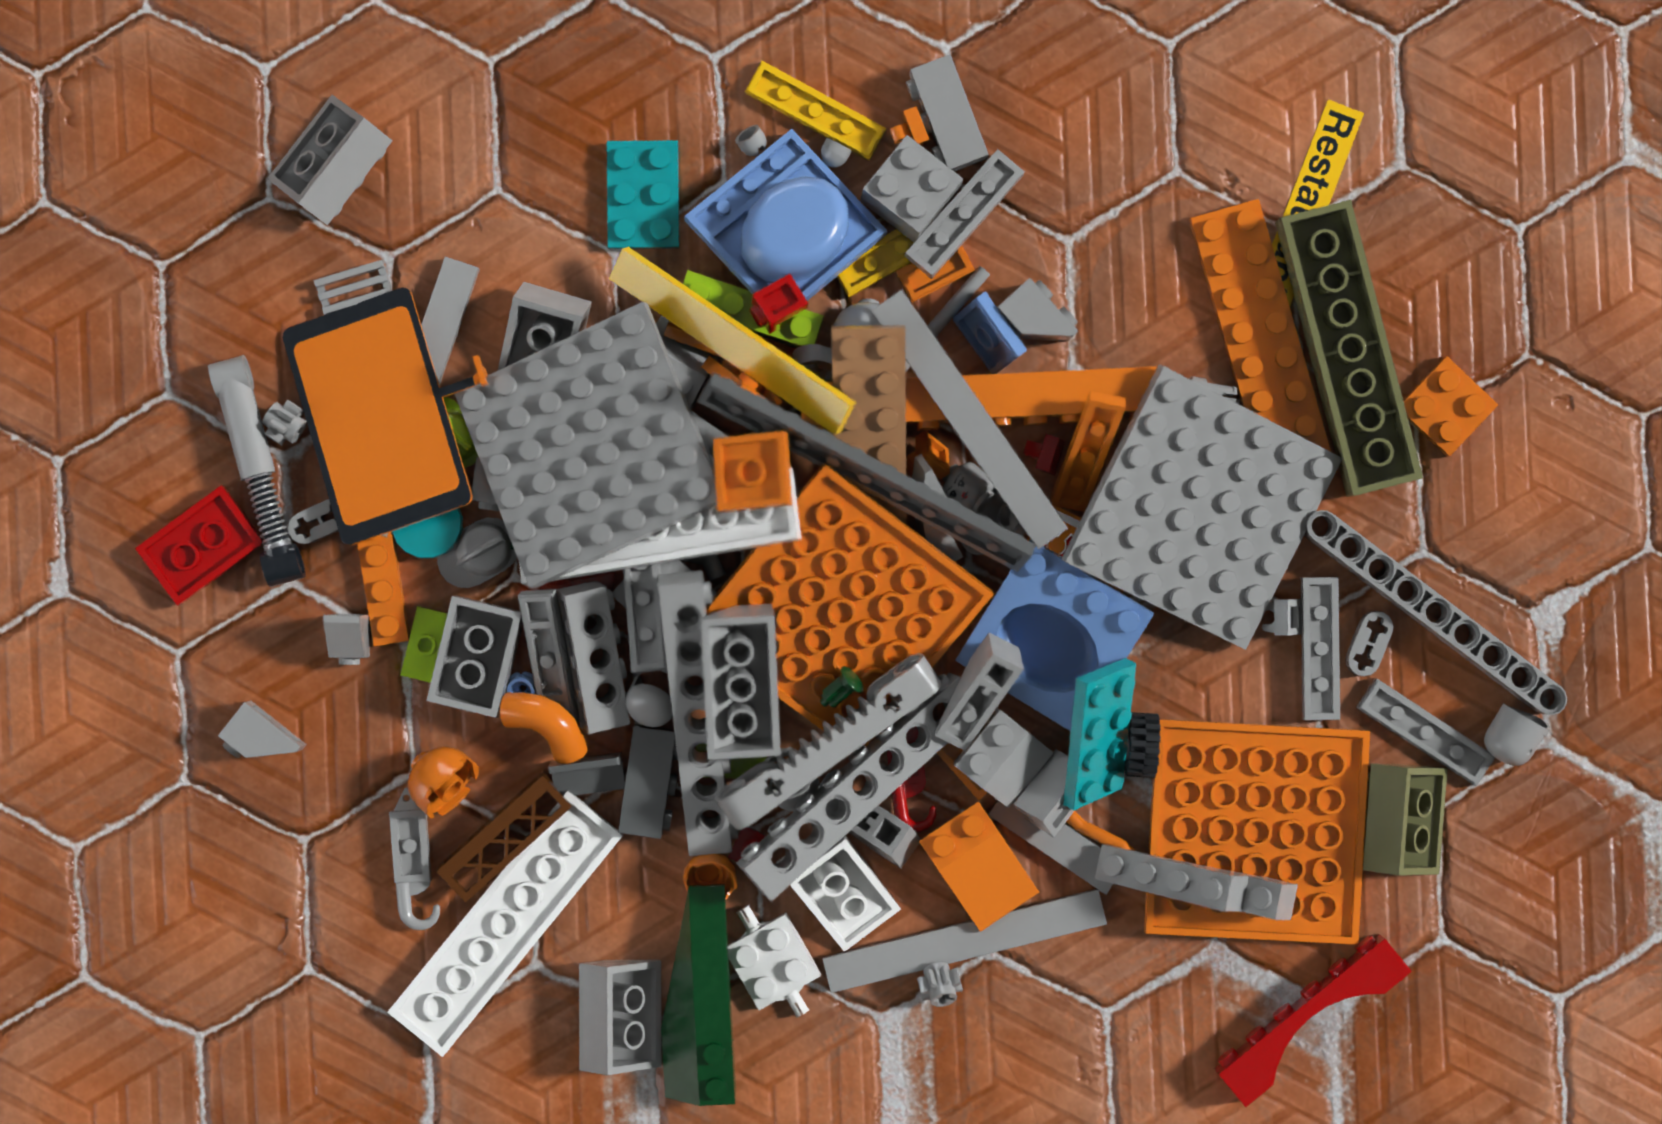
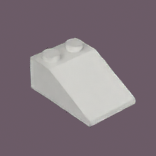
(845, 894)

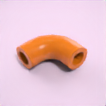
(549, 720)

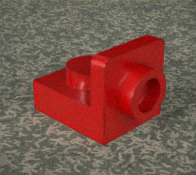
(777, 303)

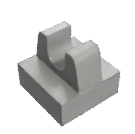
(1286, 617)

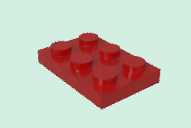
(200, 545)

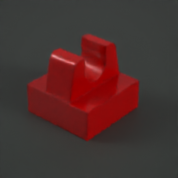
(1046, 453)

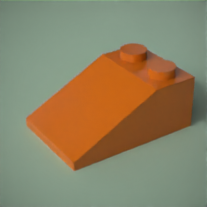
(979, 866)

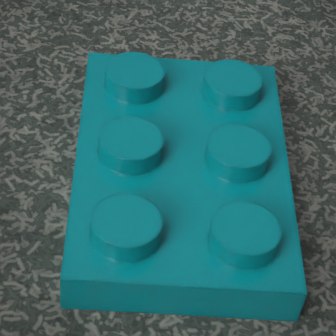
(643, 194)

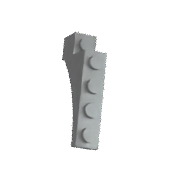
(1197, 883)

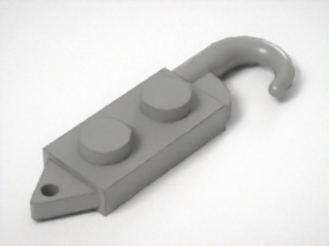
(411, 859)

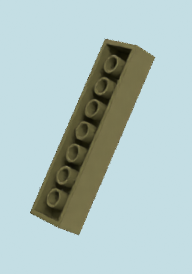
(1348, 348)

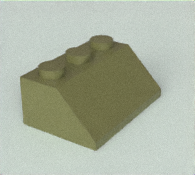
(1405, 819)

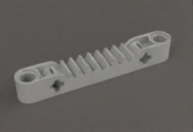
(748, 795)

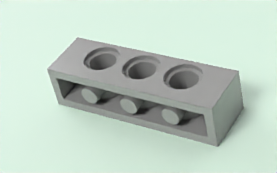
(574, 606)

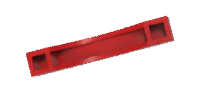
(1254, 1065)

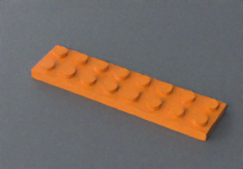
(1257, 319)

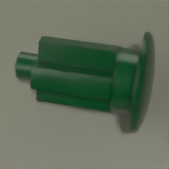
(841, 688)

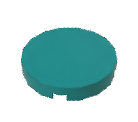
(431, 536)

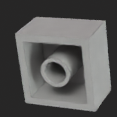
(911, 189)

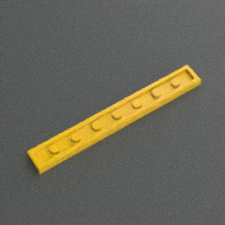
(732, 340)

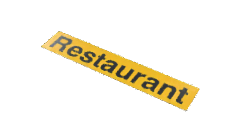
(1320, 170)

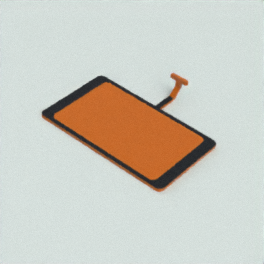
(378, 416)

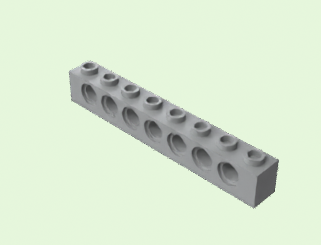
(853, 806)
(703, 833)

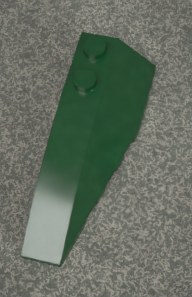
(698, 1006)

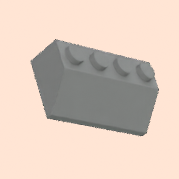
(740, 682)

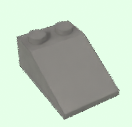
(540, 320)

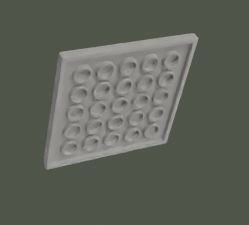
(589, 445)
(1201, 507)

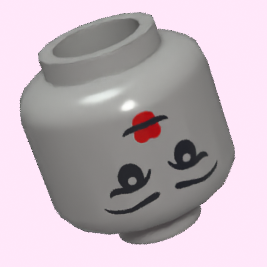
(969, 487)

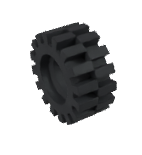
(1143, 745)

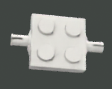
(772, 961)

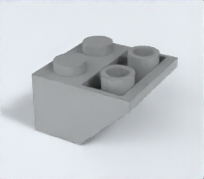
(1035, 316)

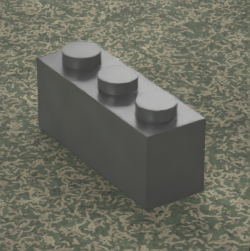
(649, 782)

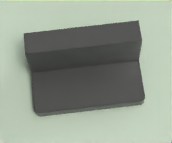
(589, 774)

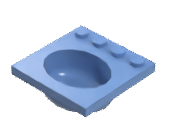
(785, 219)
(1063, 628)

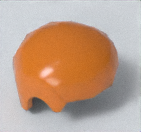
(711, 870)

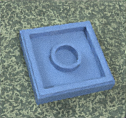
(989, 333)

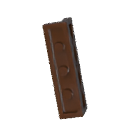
(493, 827)

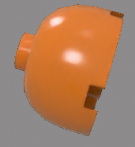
(440, 779)

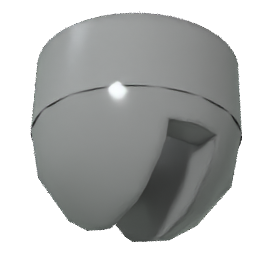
(750, 140)
(834, 154)

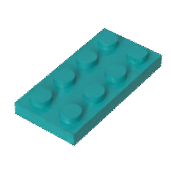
(1099, 733)

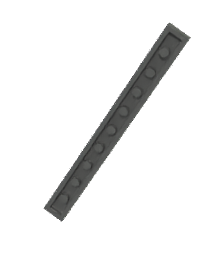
(868, 473)

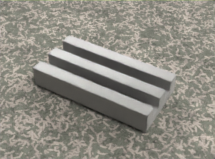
(324, 295)

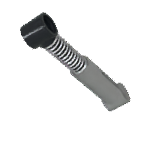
(234, 388)

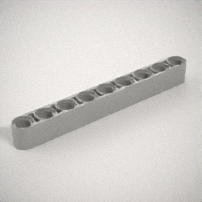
(1450, 617)

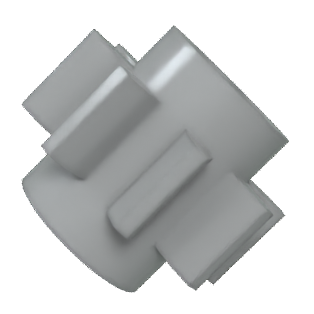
(284, 422)
(940, 984)

